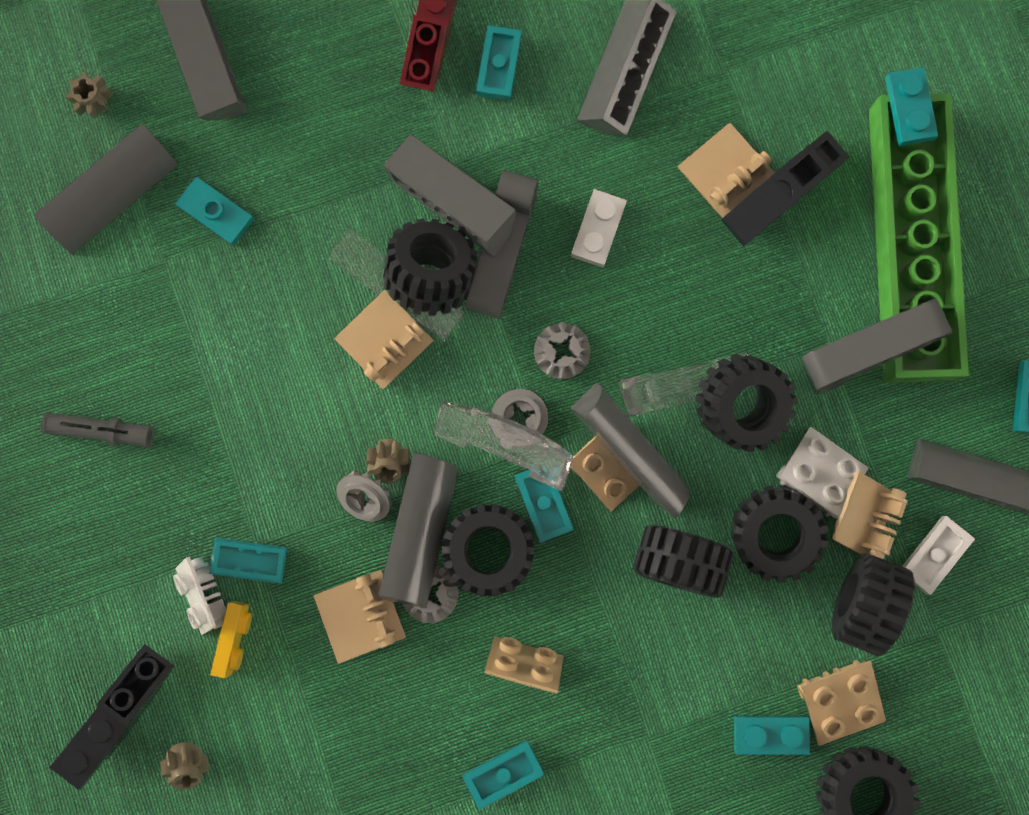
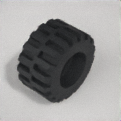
(423, 287)
(769, 414)
(456, 554)
(683, 560)
(793, 560)
(873, 605)
(863, 763)

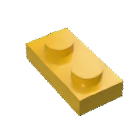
(228, 654)

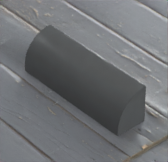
(202, 59)
(626, 66)
(106, 189)
(451, 194)
(632, 450)
(970, 475)
(419, 531)

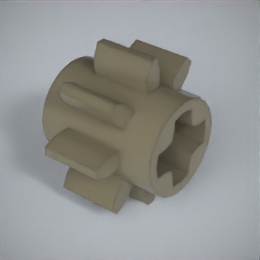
(89, 95)
(388, 461)
(184, 766)

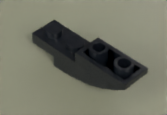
(785, 188)
(113, 717)

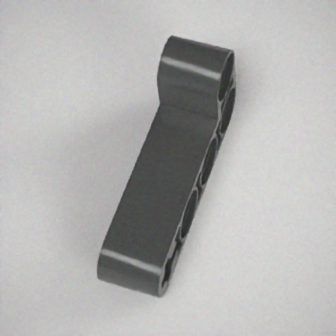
(496, 273)
(875, 345)

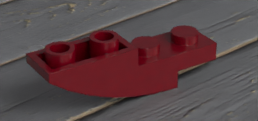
(427, 43)

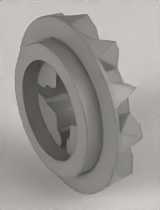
(567, 366)
(527, 402)
(353, 499)
(447, 595)

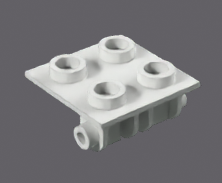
(821, 472)
(188, 581)

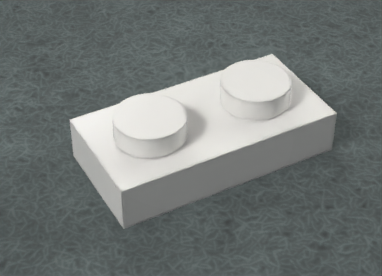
(598, 228)
(937, 554)

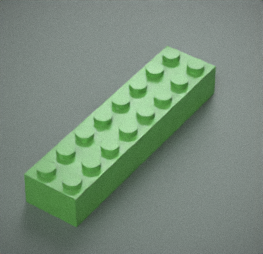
(919, 238)

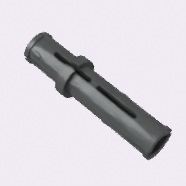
(59, 425)

